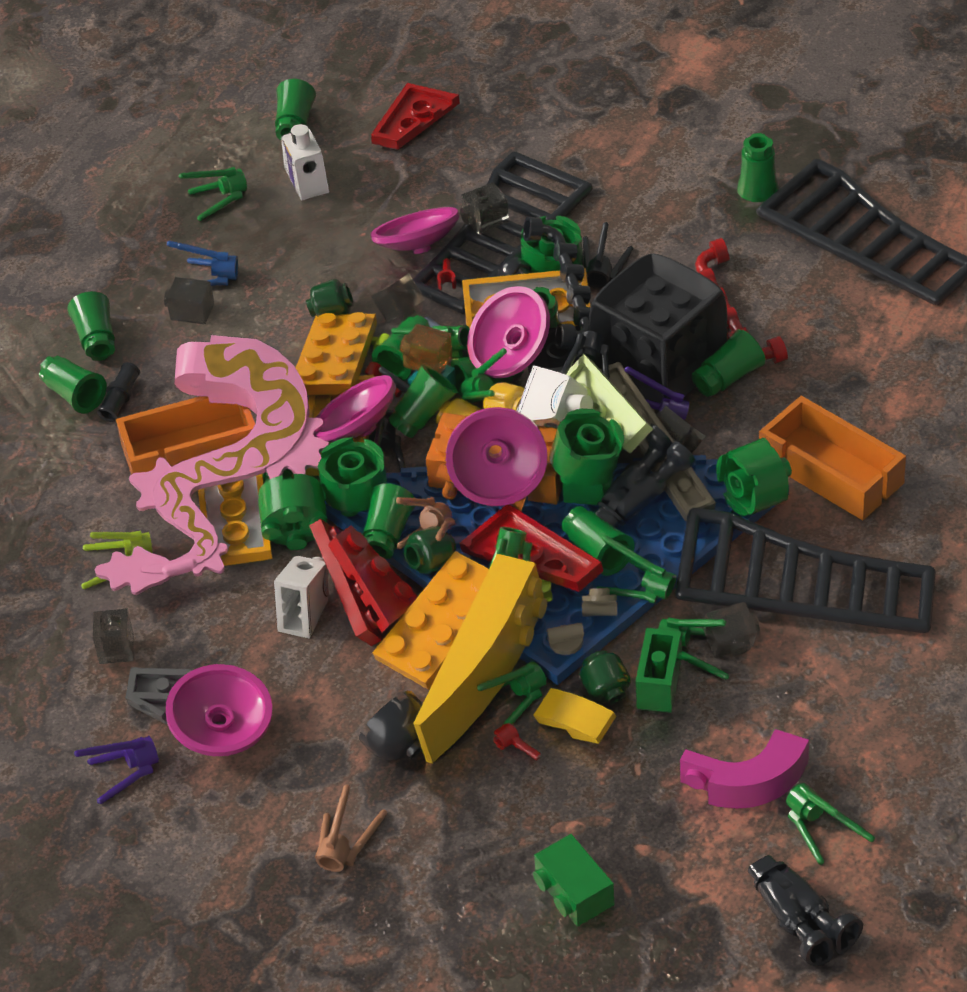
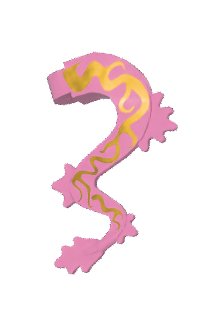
(282, 439)

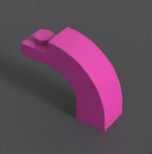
(750, 781)

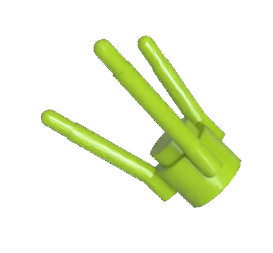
(129, 542)

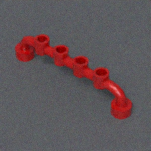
(719, 253)

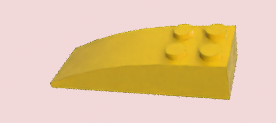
(484, 648)

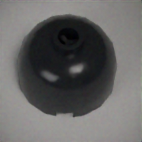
(392, 729)

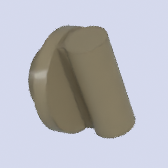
(599, 603)
(566, 638)

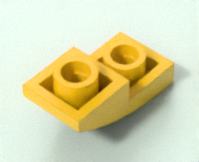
(576, 714)

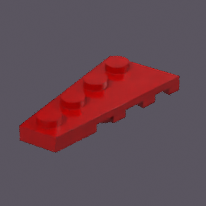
(553, 555)
(361, 618)

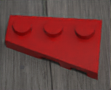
(376, 578)

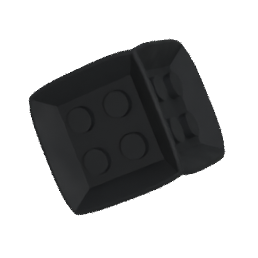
(660, 322)

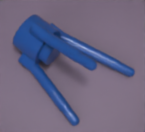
(222, 264)

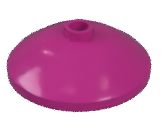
(416, 230)
(513, 321)
(357, 409)
(501, 476)
(214, 696)

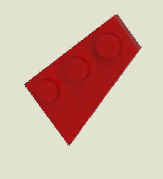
(411, 114)

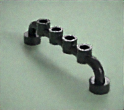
(570, 273)

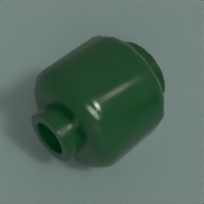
(330, 298)
(426, 553)
(605, 677)

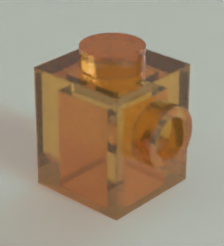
(426, 347)

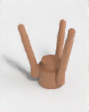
(432, 515)
(334, 848)

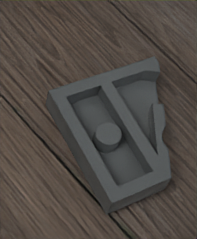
(150, 688)

